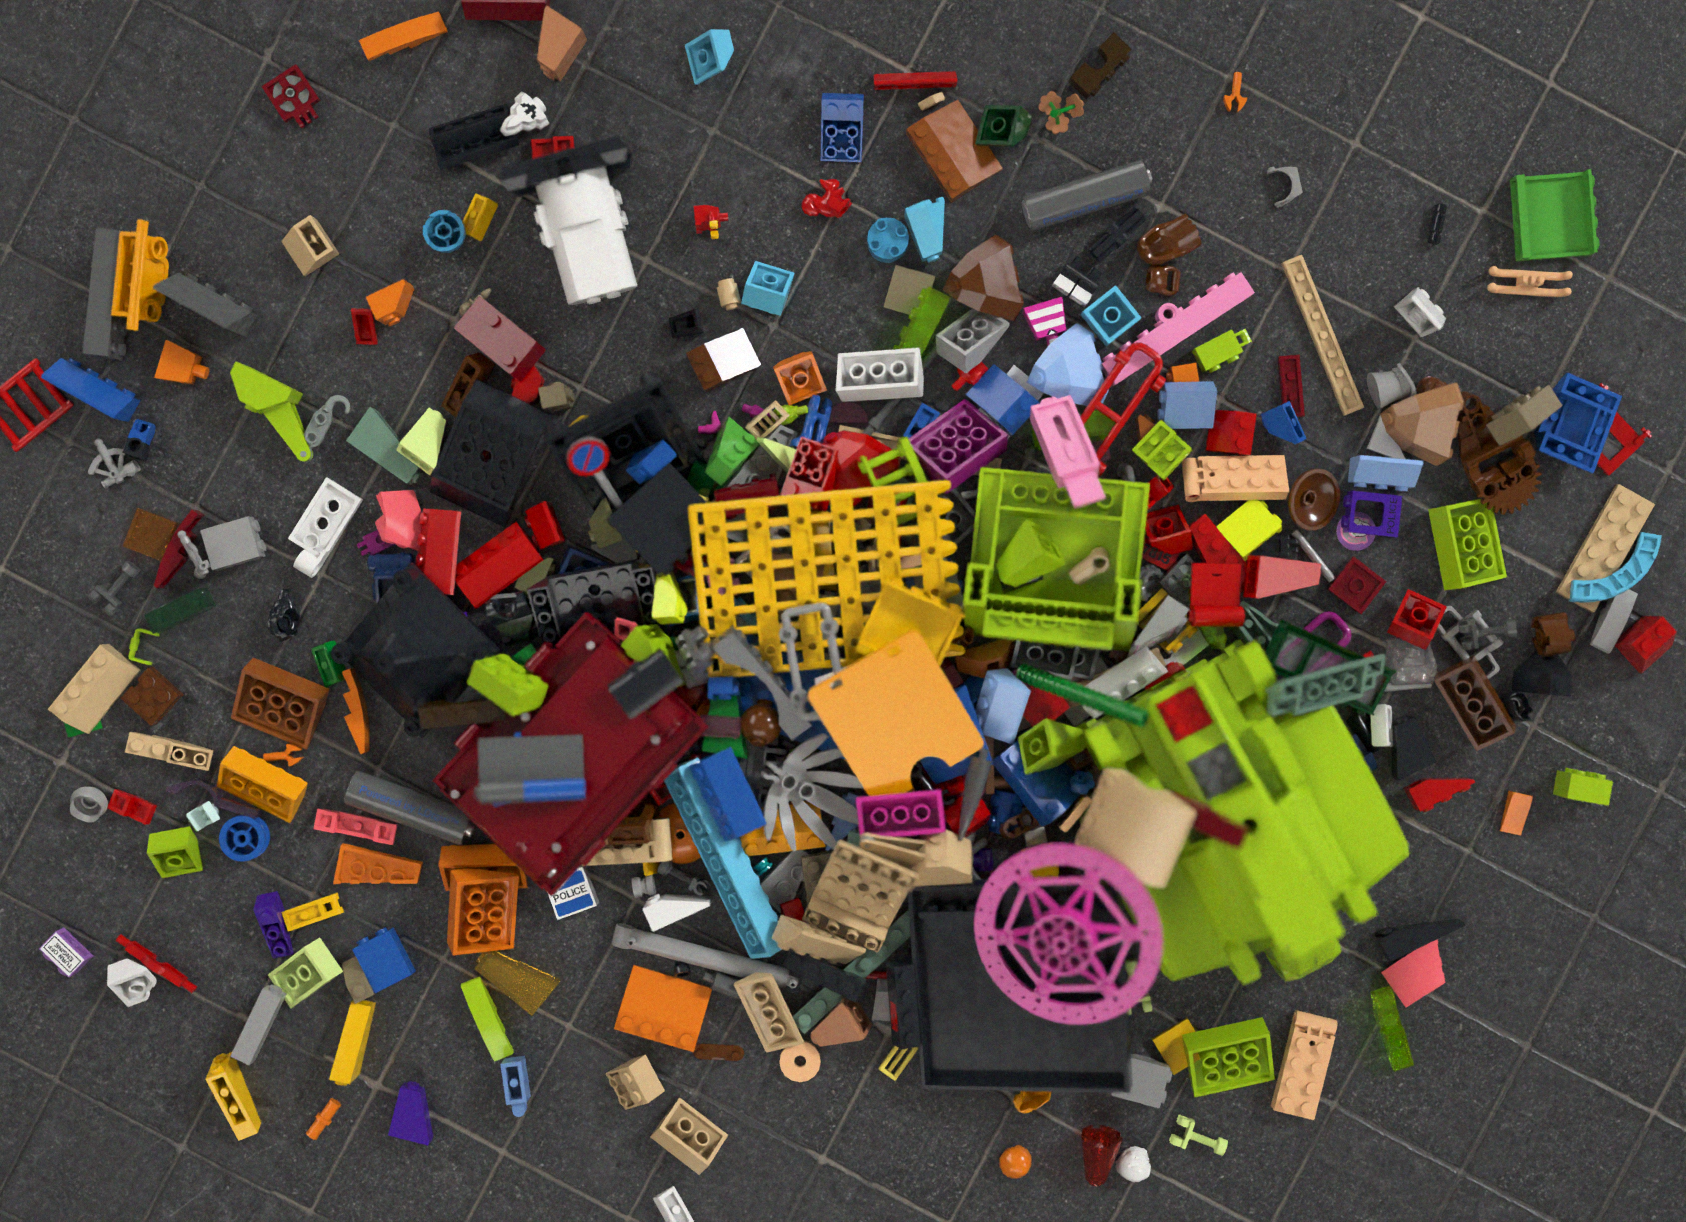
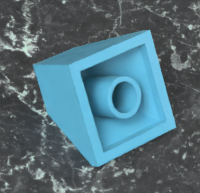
(709, 54)

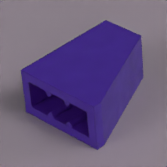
(411, 1115)

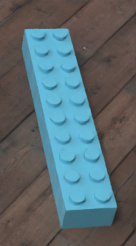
(727, 866)

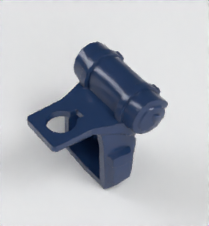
(384, 569)

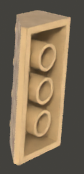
(94, 688)
(815, 941)

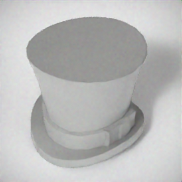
(1390, 386)

